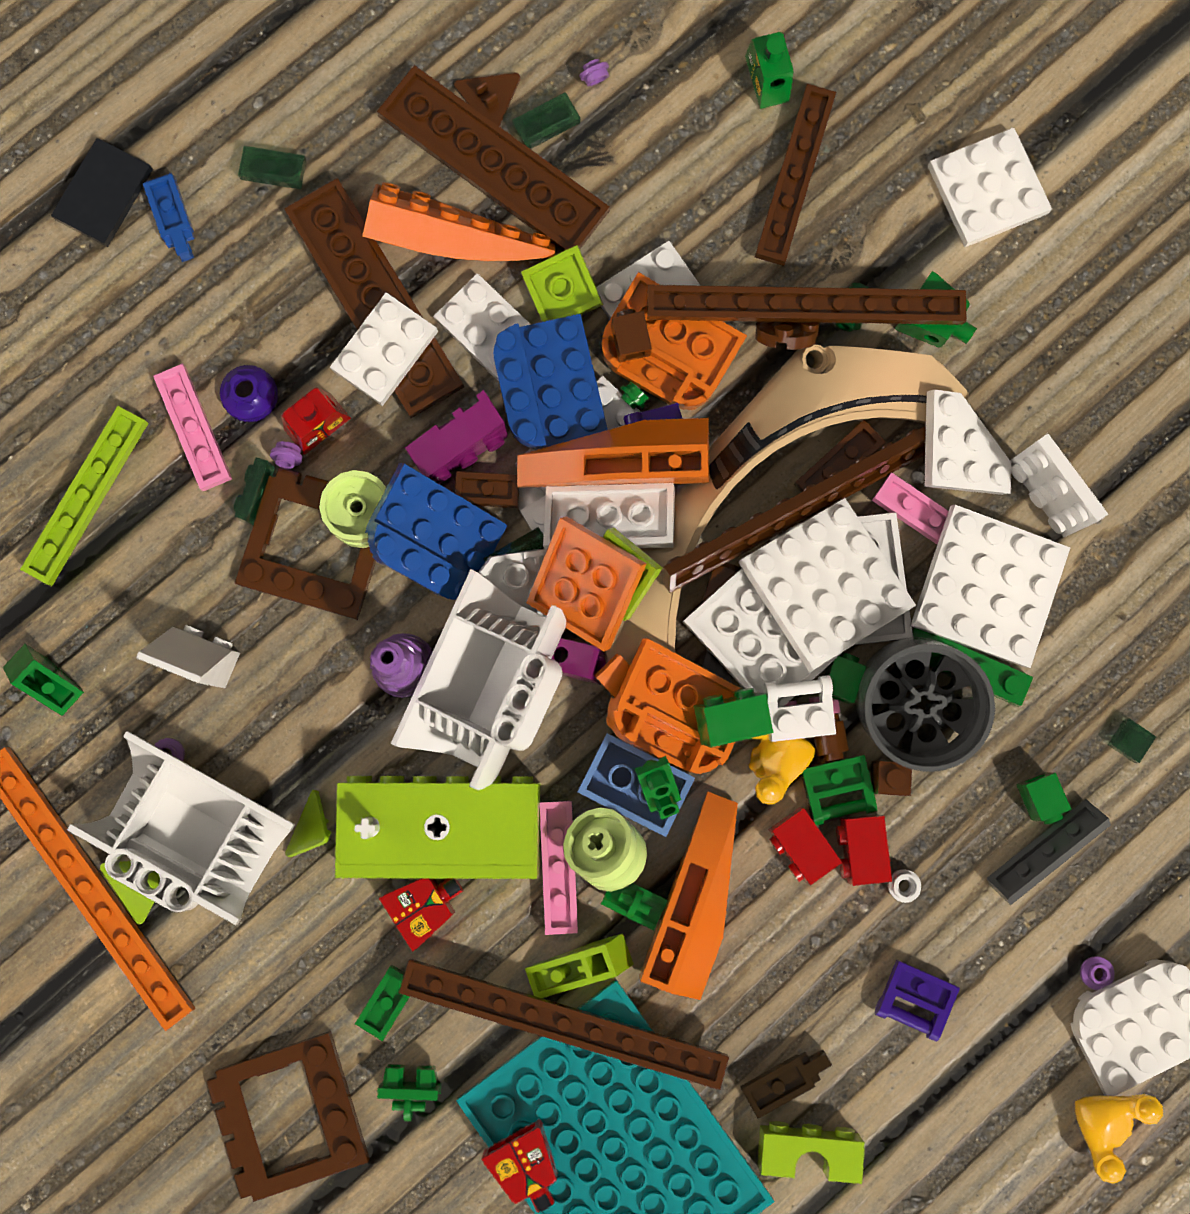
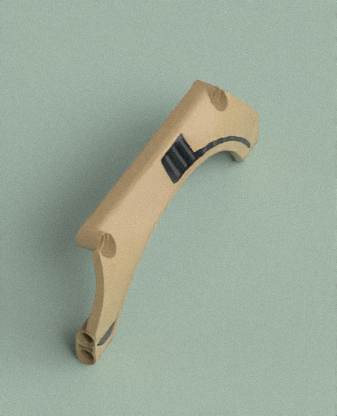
(792, 404)

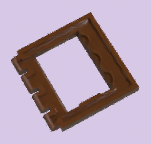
(291, 582)
(332, 1104)

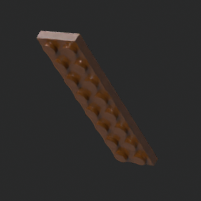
(492, 160)
(361, 278)

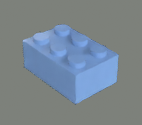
(616, 786)

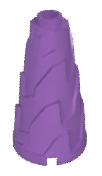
(399, 663)

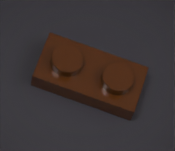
(488, 489)

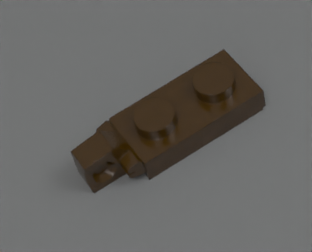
(784, 1082)

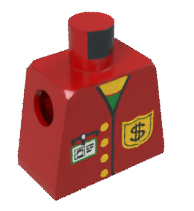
(313, 419)
(421, 908)
(524, 1165)

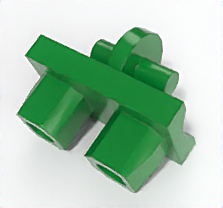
(659, 787)
(636, 904)
(395, 1087)

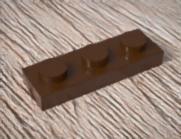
(858, 443)

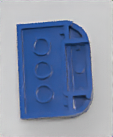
(548, 382)
(430, 533)

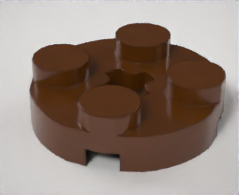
(796, 334)

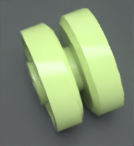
(340, 505)
(605, 849)

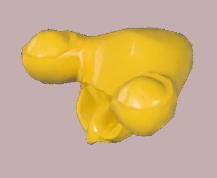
(778, 765)
(1108, 1123)

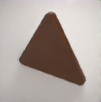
(489, 94)

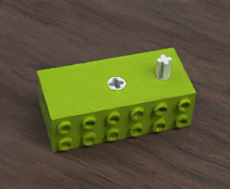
(391, 830)

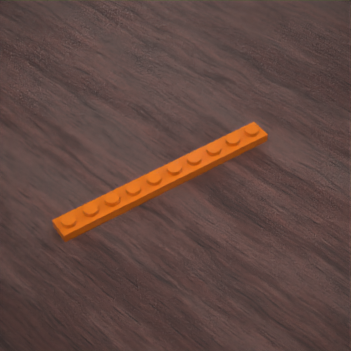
(91, 893)

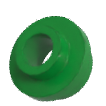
(633, 395)

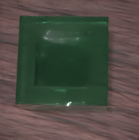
(1132, 740)

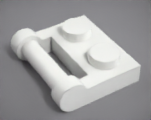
(801, 719)

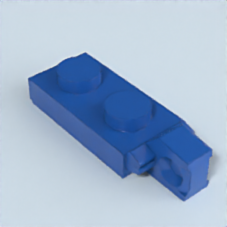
(170, 214)

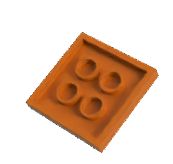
(587, 581)

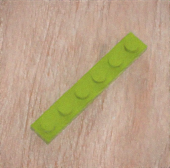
(84, 496)

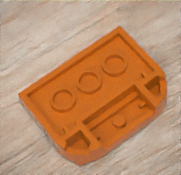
(685, 354)
(658, 710)

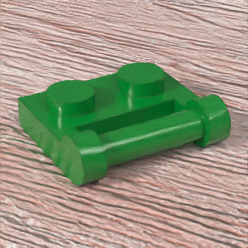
(836, 779)

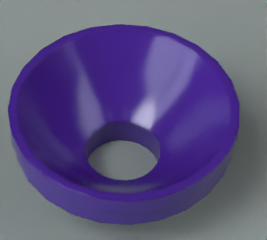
(256, 405)

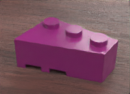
(459, 440)

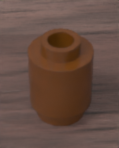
(832, 745)

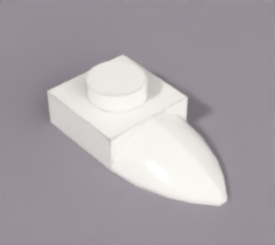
(532, 507)

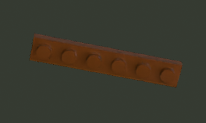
(795, 175)

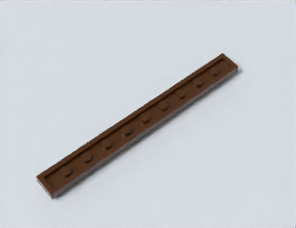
(806, 304)
(793, 510)
(564, 1024)

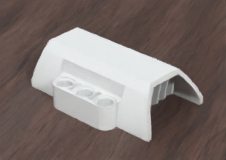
(485, 681)
(187, 832)

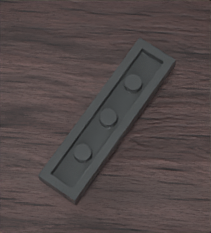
(1048, 851)

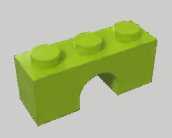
(783, 1146)

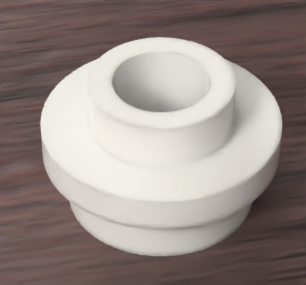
(914, 886)

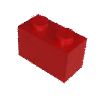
(804, 846)
(864, 850)

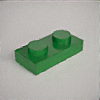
(384, 1005)

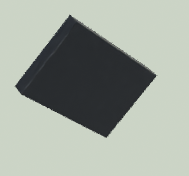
(102, 192)

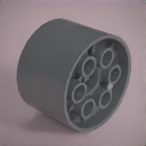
(973, 715)

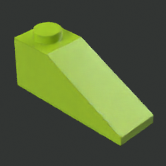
(580, 967)

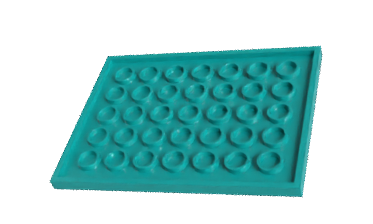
(616, 1129)

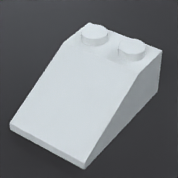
(192, 656)

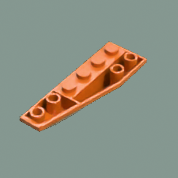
(446, 231)
(628, 454)
(696, 906)

